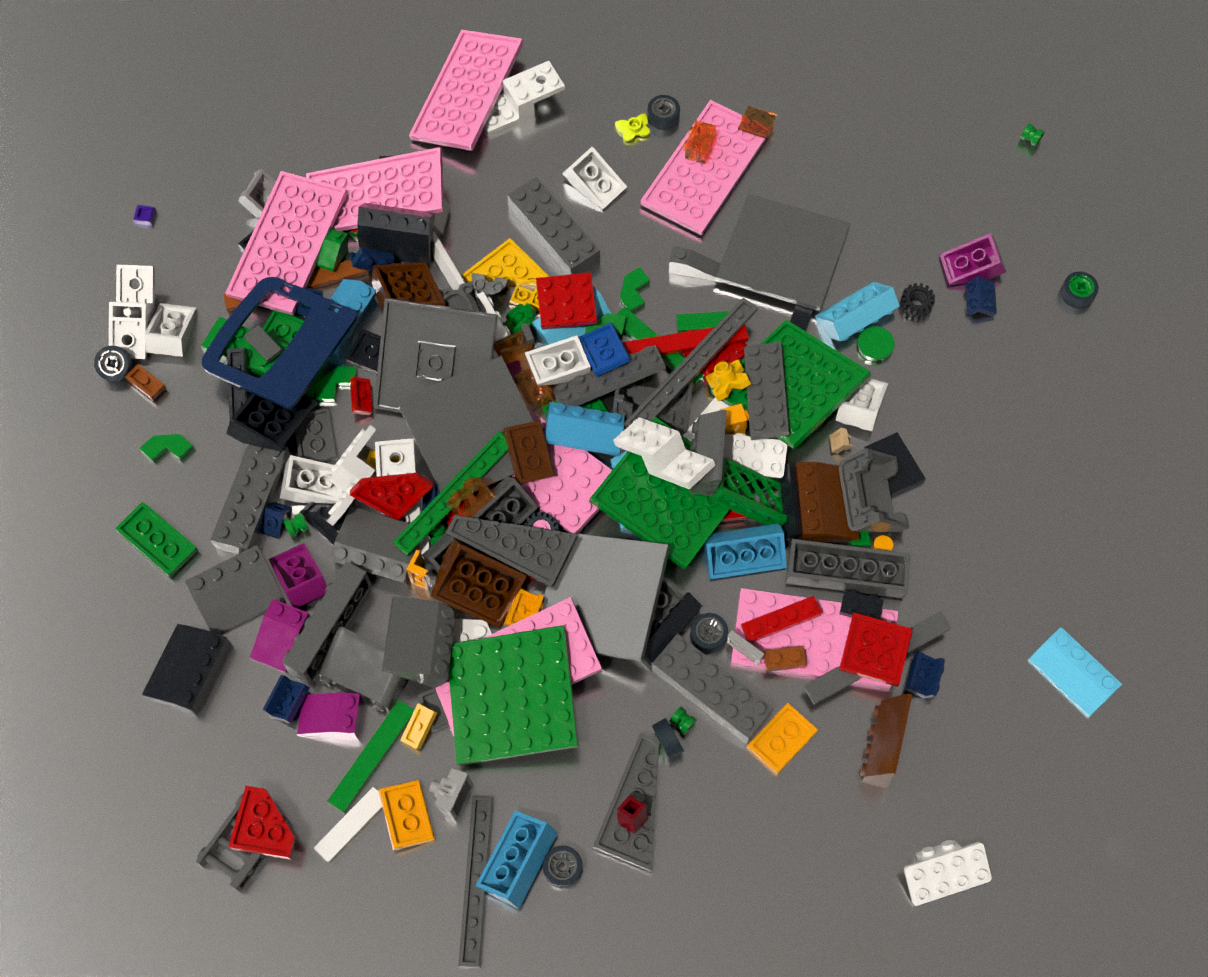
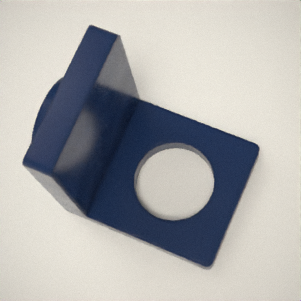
(274, 518)

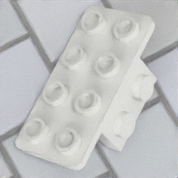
(759, 455)
(946, 871)

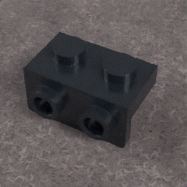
(862, 604)

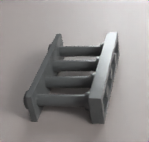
(251, 861)

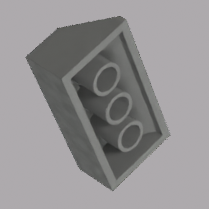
(709, 442)

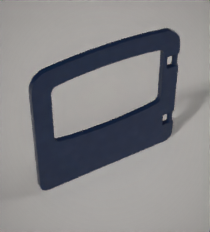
(301, 359)

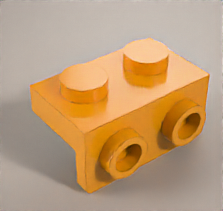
(523, 606)

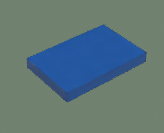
(604, 349)

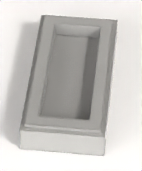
(745, 647)

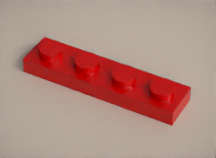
(781, 619)

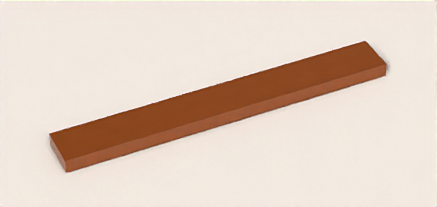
(319, 278)

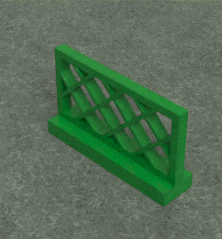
(748, 505)

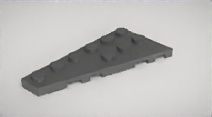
(524, 548)
(639, 782)

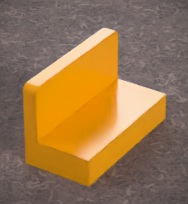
(416, 572)

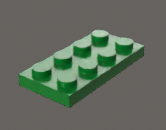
(156, 539)

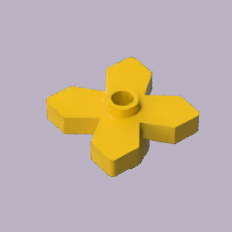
(726, 378)

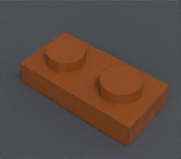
(145, 382)
(784, 658)

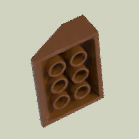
(407, 283)
(822, 503)
(476, 583)
(886, 740)

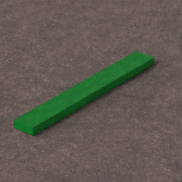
(438, 509)

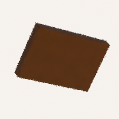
(528, 452)

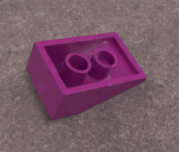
(973, 259)
(298, 575)
(277, 634)
(331, 715)

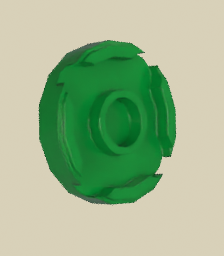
(518, 316)
(875, 343)

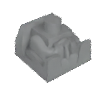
(257, 192)
(452, 793)

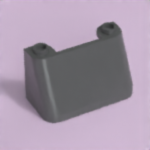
(676, 415)
(867, 492)
(358, 666)

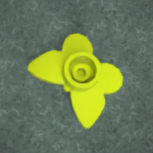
(633, 127)

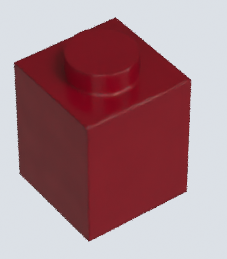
(632, 814)

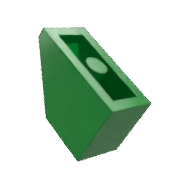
(333, 250)

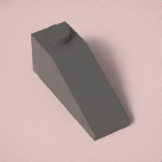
(692, 264)

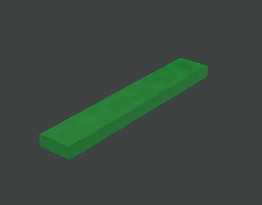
(638, 330)
(371, 756)

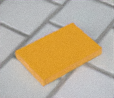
(782, 738)
(406, 815)

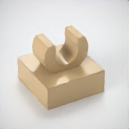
(840, 440)

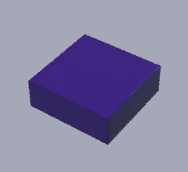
(144, 215)

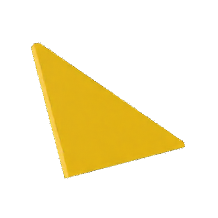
(507, 262)

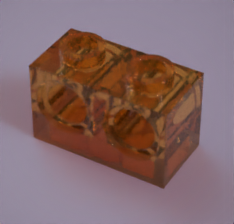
(702, 142)
(531, 389)
(472, 503)

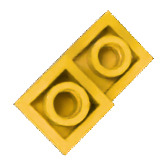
(522, 296)

